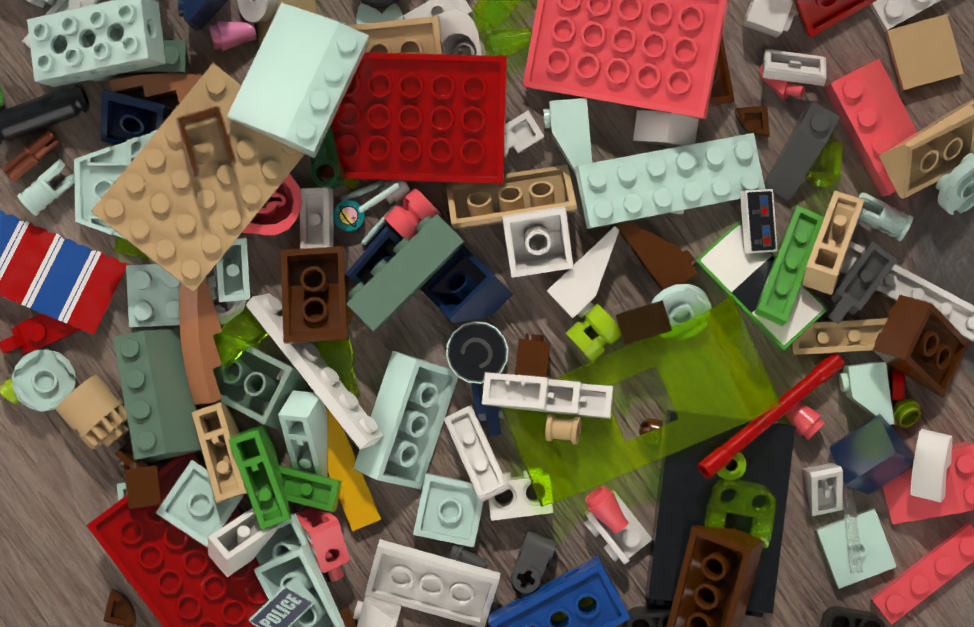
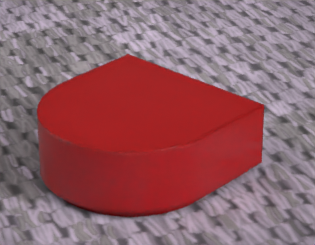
(896, 385)

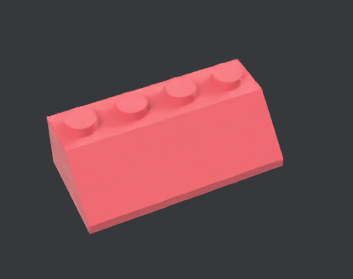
(871, 117)

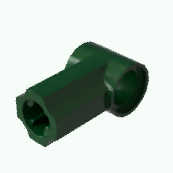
(326, 157)

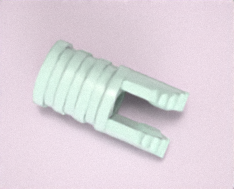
(42, 192)
(886, 219)

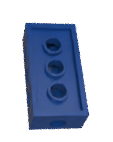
(564, 595)

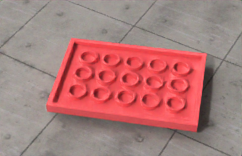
(628, 51)

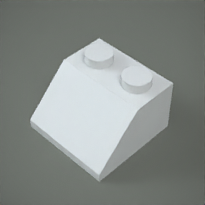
(537, 241)

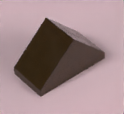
(643, 322)

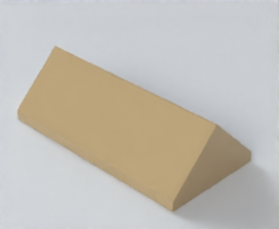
(523, 191)

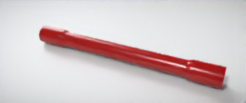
(723, 455)

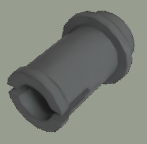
(461, 554)

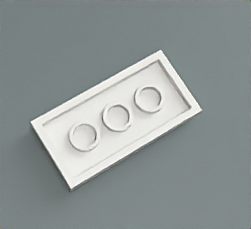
(432, 583)

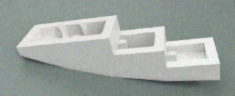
(547, 395)

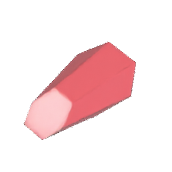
(784, 88)

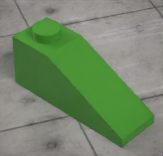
(261, 475)

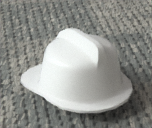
(459, 34)

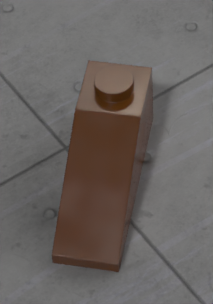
(659, 257)

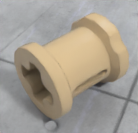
(563, 428)

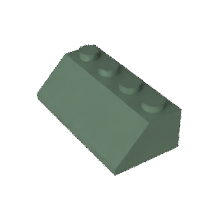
(405, 273)
(156, 394)

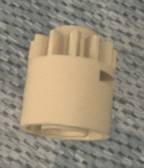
(94, 413)

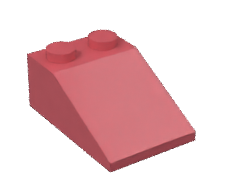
(958, 497)

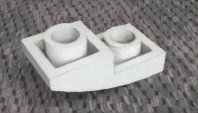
(930, 464)

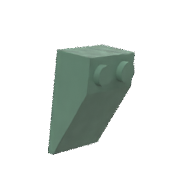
(258, 385)

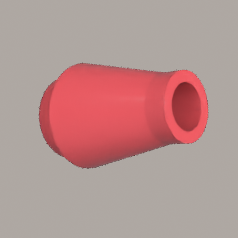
(805, 419)
(605, 507)

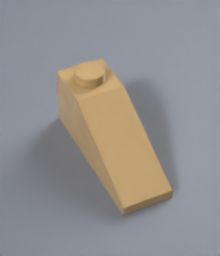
(832, 242)
(214, 428)

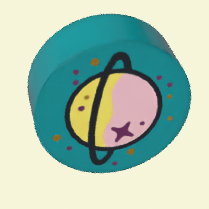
(347, 216)

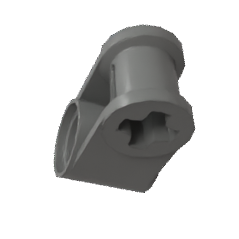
(533, 556)

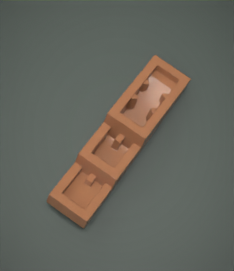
(156, 85)
(200, 354)

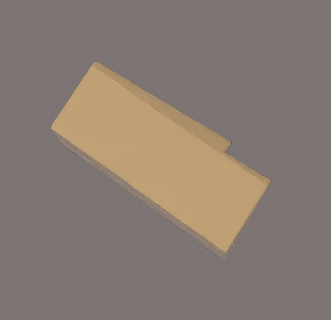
(931, 151)

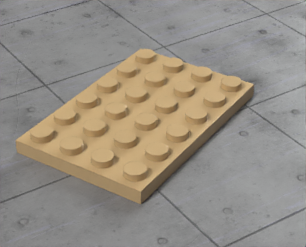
(189, 219)

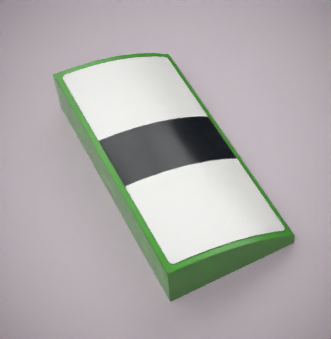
(744, 279)

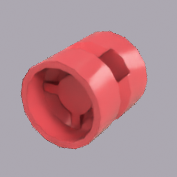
(411, 213)

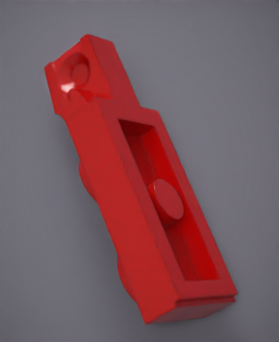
(36, 334)

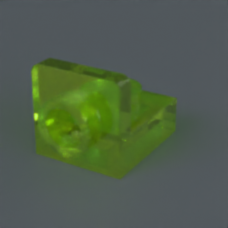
(831, 161)

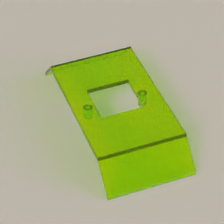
(710, 379)

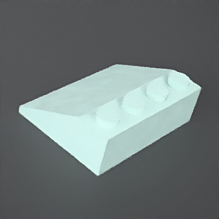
(299, 78)

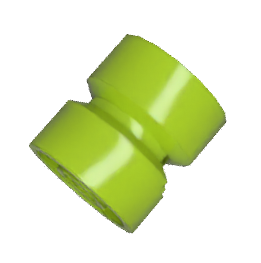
(602, 324)

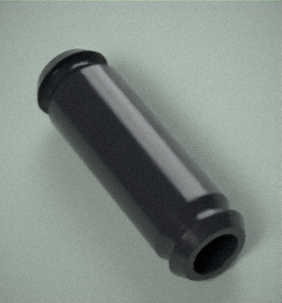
(42, 112)

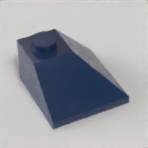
(466, 288)

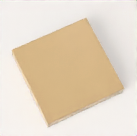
(924, 52)

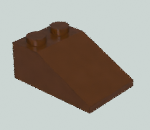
(314, 294)
(921, 344)

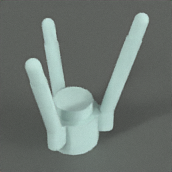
(391, 191)

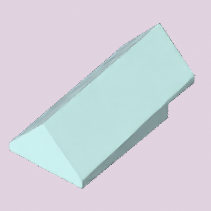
(288, 557)

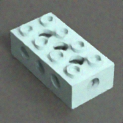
(96, 41)

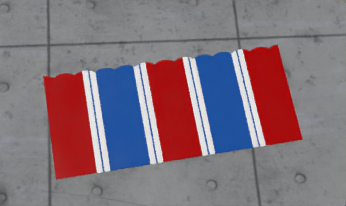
(55, 274)

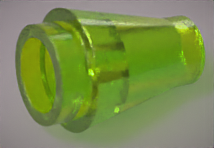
(507, 41)

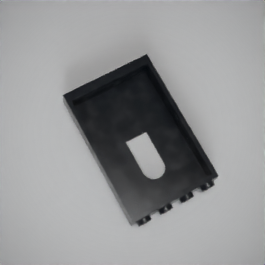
(684, 500)

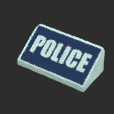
(284, 606)

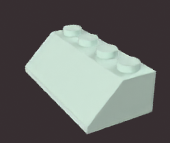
(410, 418)

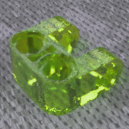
(742, 504)

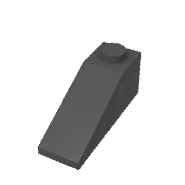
(801, 150)

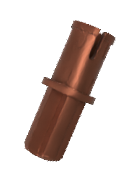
(31, 155)

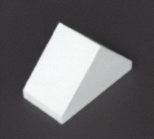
(664, 128)
(824, 488)

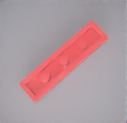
(926, 575)

